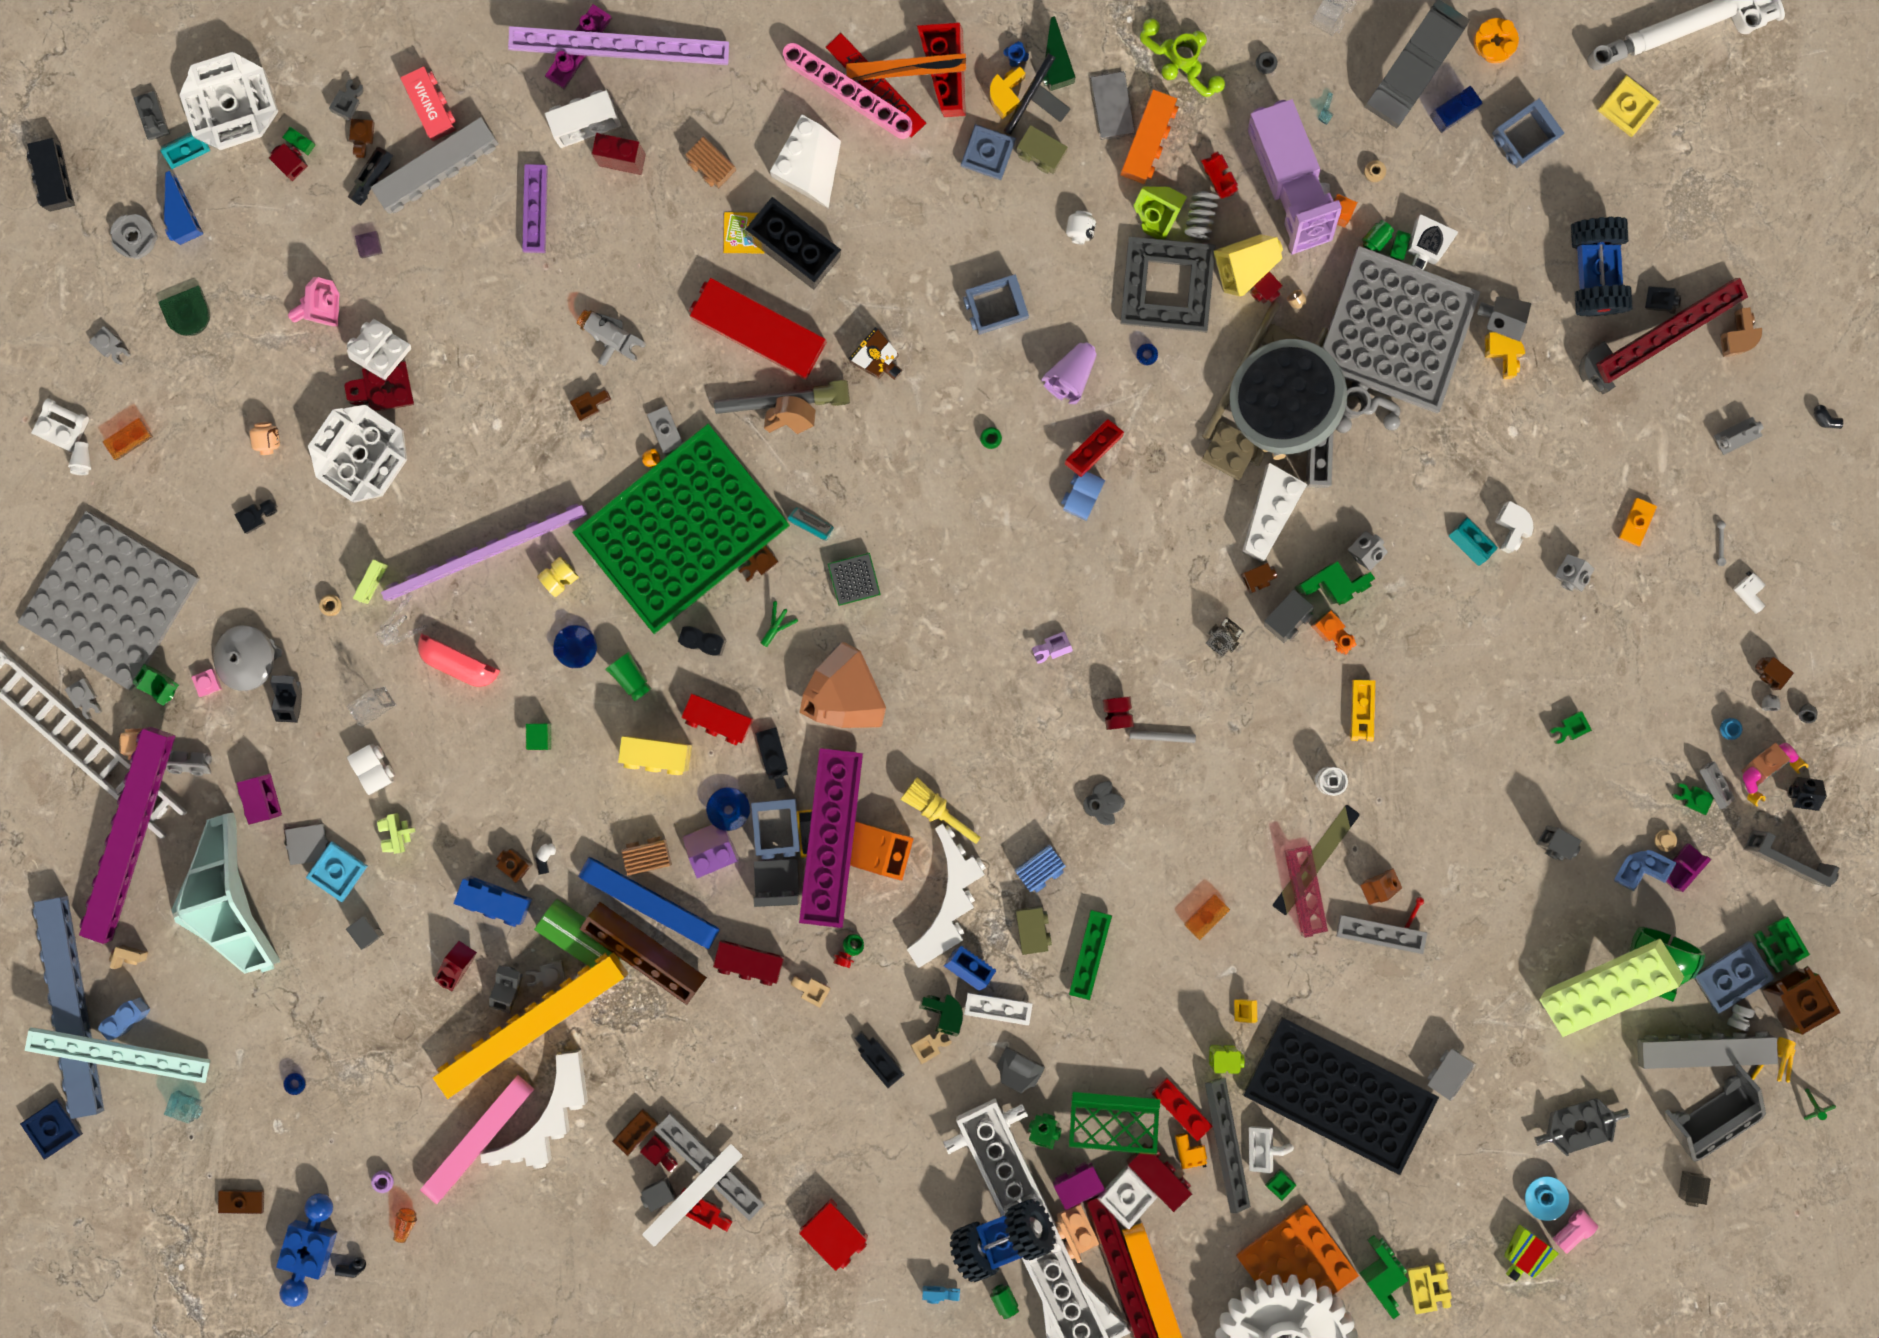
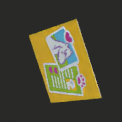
(734, 233)

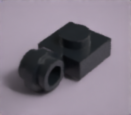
(251, 517)

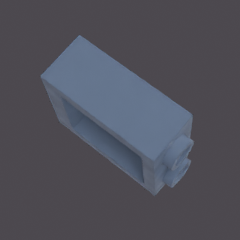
(1544, 120)
(1012, 283)
(775, 805)

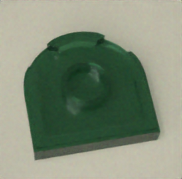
(186, 312)

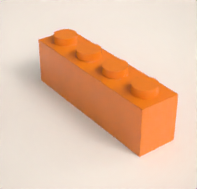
(1149, 136)

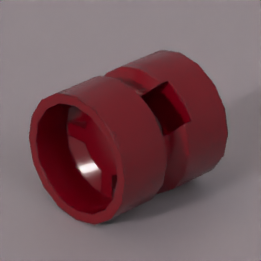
(1118, 713)

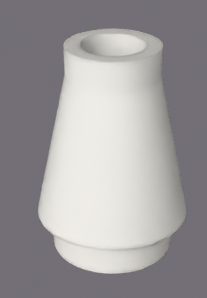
(80, 459)

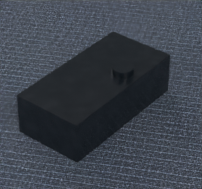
(792, 243)

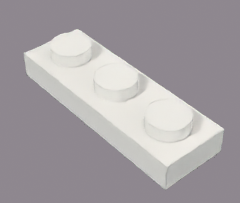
(998, 1008)

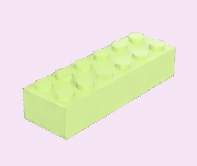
(1612, 987)

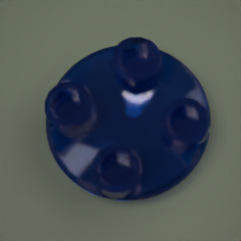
(575, 646)

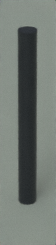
(1029, 93)

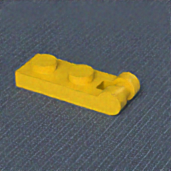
(1362, 709)

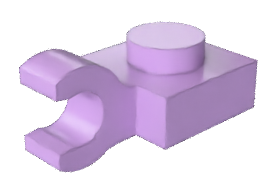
(1055, 646)

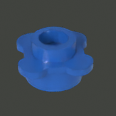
(1016, 48)

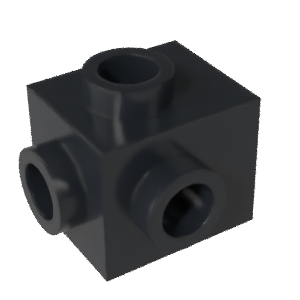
(1807, 793)

